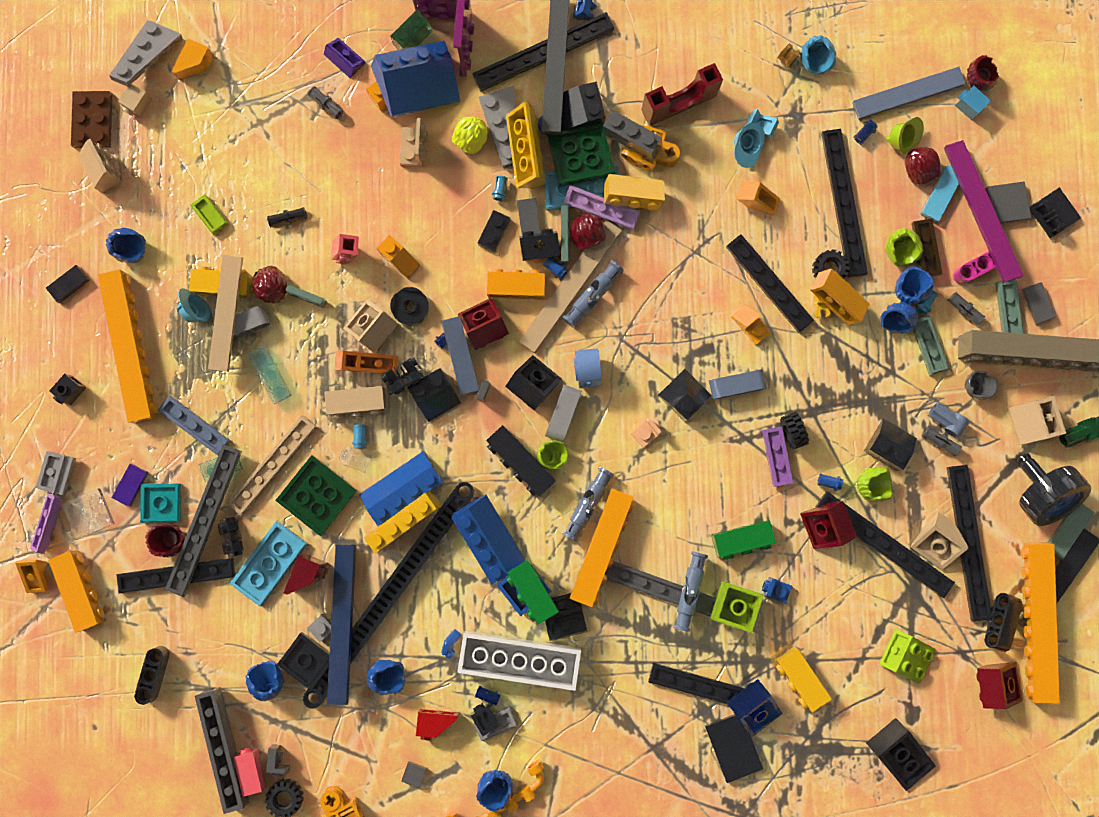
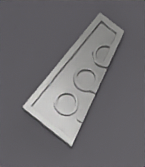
(144, 51)
(495, 108)

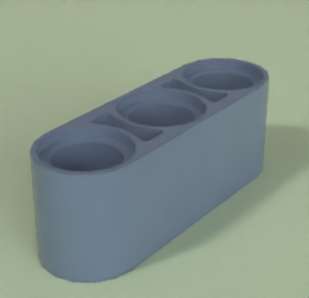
(737, 384)

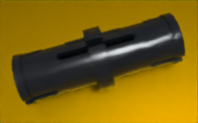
(287, 217)

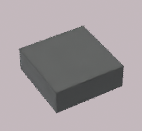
(483, 390)
(413, 774)

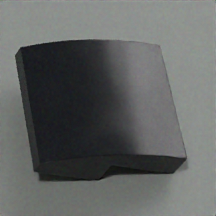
(568, 620)

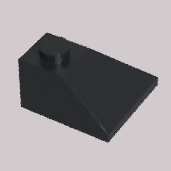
(684, 395)

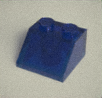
(754, 707)

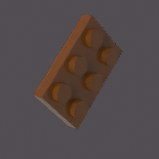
(91, 118)

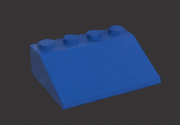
(416, 78)

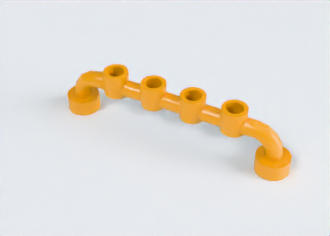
(525, 793)

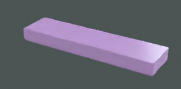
(595, 205)

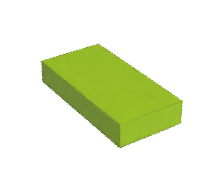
(209, 214)

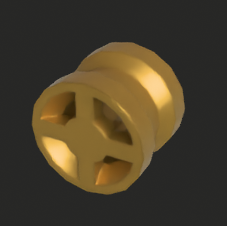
(789, 55)

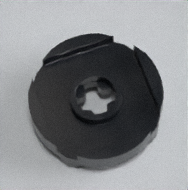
(402, 314)

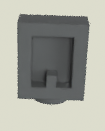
(274, 758)

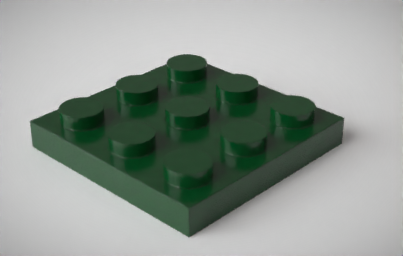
(581, 155)
(316, 495)

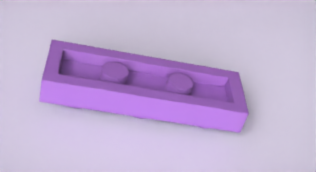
(777, 456)
(46, 523)

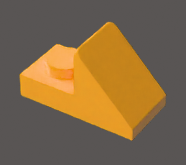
(750, 323)
(32, 575)

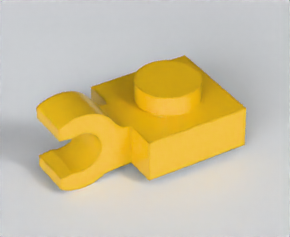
(820, 306)

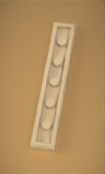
(225, 313)
(271, 465)

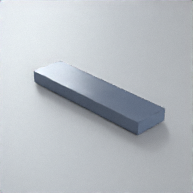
(460, 355)
(193, 424)

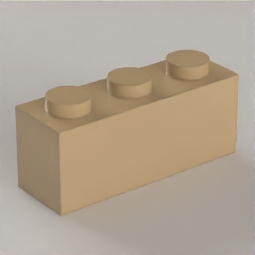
(355, 402)

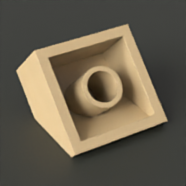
(370, 326)

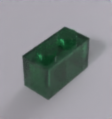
(411, 32)

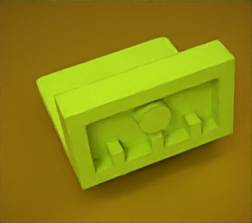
(907, 656)

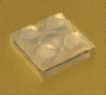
(88, 513)

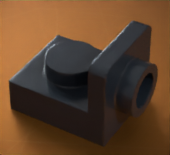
(484, 719)

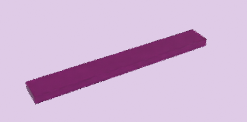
(983, 212)

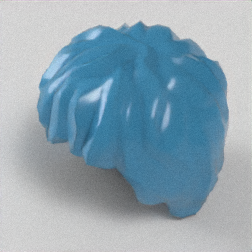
(818, 55)

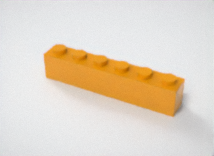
(601, 548)

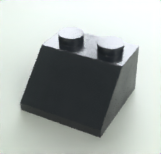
(533, 382)
(434, 395)
(891, 445)

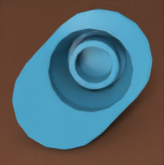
(748, 144)
(192, 307)

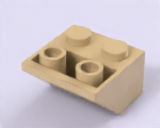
(98, 166)
(1037, 420)

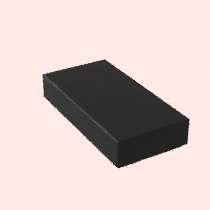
(67, 284)

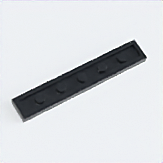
(769, 283)
(1070, 566)
(159, 577)
(692, 683)

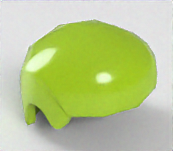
(552, 454)

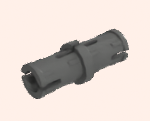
(325, 102)
(966, 308)
(941, 441)

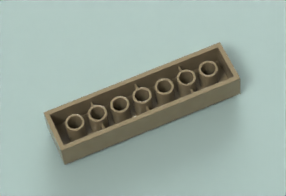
(1029, 350)

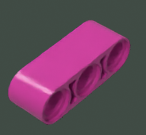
(973, 269)

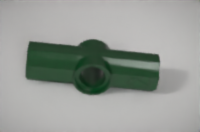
(1083, 431)

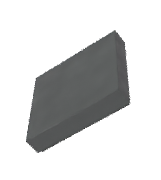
(1009, 201)

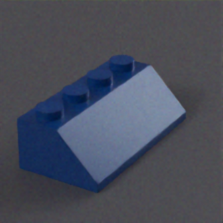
(400, 488)
(488, 538)

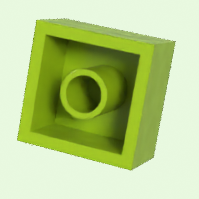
(736, 606)

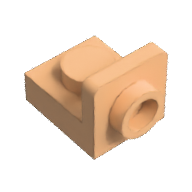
(647, 432)

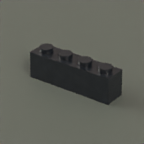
(520, 460)

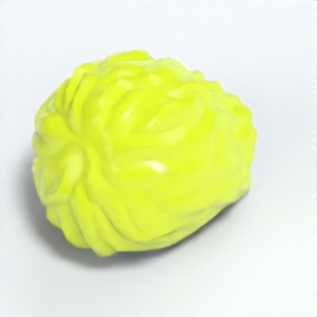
(470, 134)

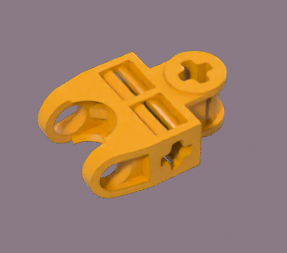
(661, 158)
(340, 806)

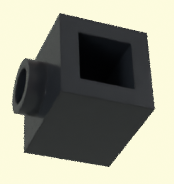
(67, 389)

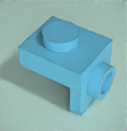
(768, 123)

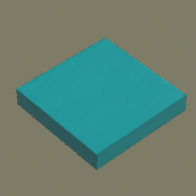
(160, 503)

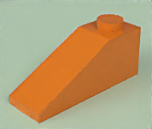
(365, 362)

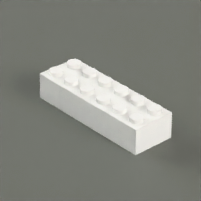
(519, 660)

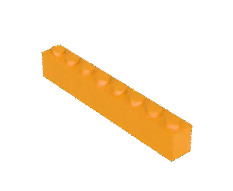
(127, 346)
(1041, 622)

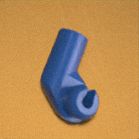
(448, 643)

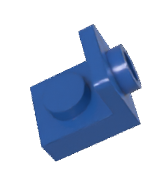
(776, 590)

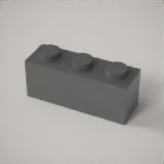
(632, 135)

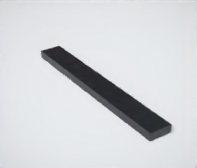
(537, 53)
(844, 202)
(895, 551)
(972, 558)

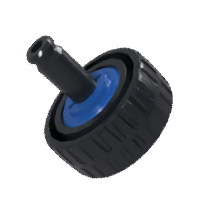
(1051, 494)

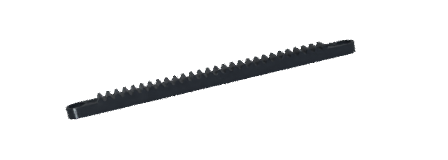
(395, 585)

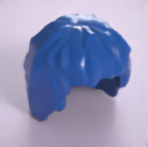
(126, 245)
(914, 285)
(899, 317)
(386, 677)
(264, 680)
(494, 789)

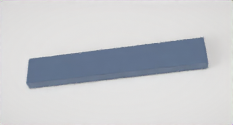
(908, 93)

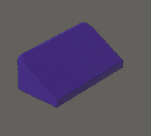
(343, 57)

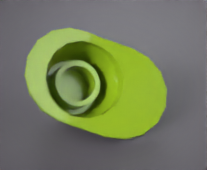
(906, 135)

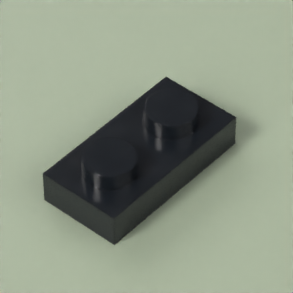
(493, 231)

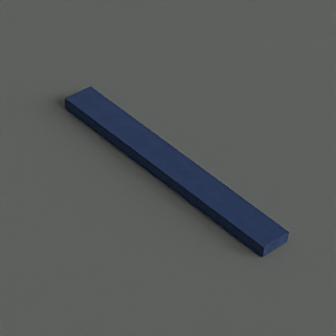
(341, 625)

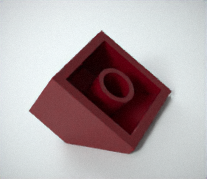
(483, 324)
(828, 525)
(306, 572)
(999, 685)

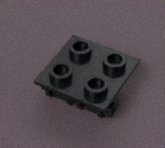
(1054, 212)
(397, 384)
(229, 548)

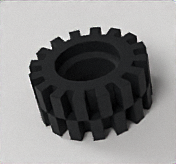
(835, 257)
(794, 430)
(292, 789)

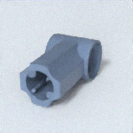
(952, 422)

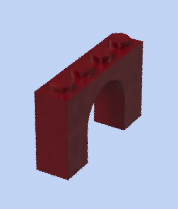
(660, 106)

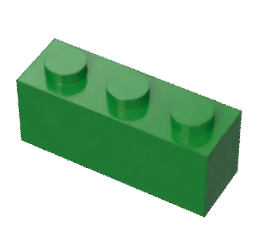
(743, 539)
(532, 592)

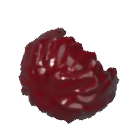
(982, 73)
(922, 165)
(587, 231)
(269, 284)
(164, 540)

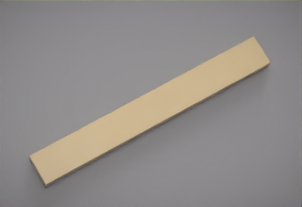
(568, 289)

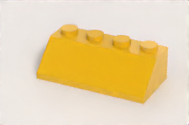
(525, 147)

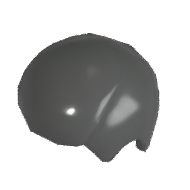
(980, 385)

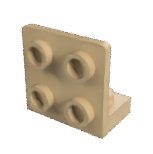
(412, 145)

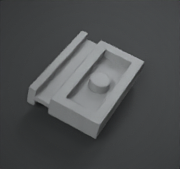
(55, 473)

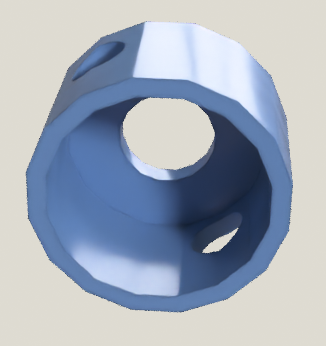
(588, 368)

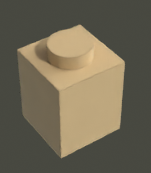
(134, 100)

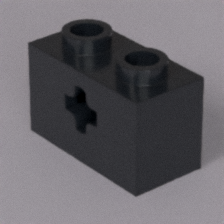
(531, 251)

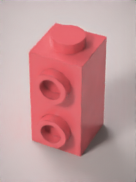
(344, 248)
(249, 771)

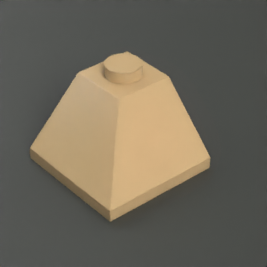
(940, 541)

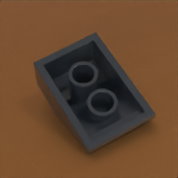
(582, 107)
(901, 754)

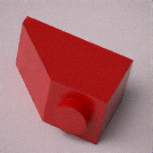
(433, 722)

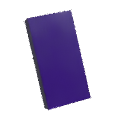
(130, 485)

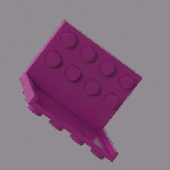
(462, 13)

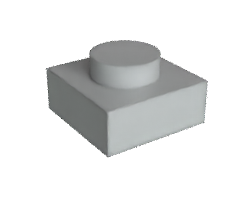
(320, 628)

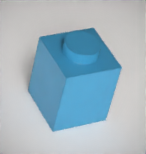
(972, 102)

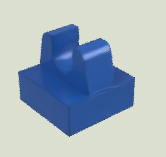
(583, 8)

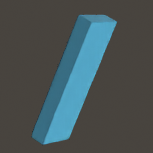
(940, 195)

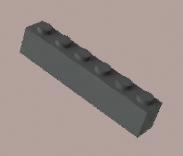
(220, 748)

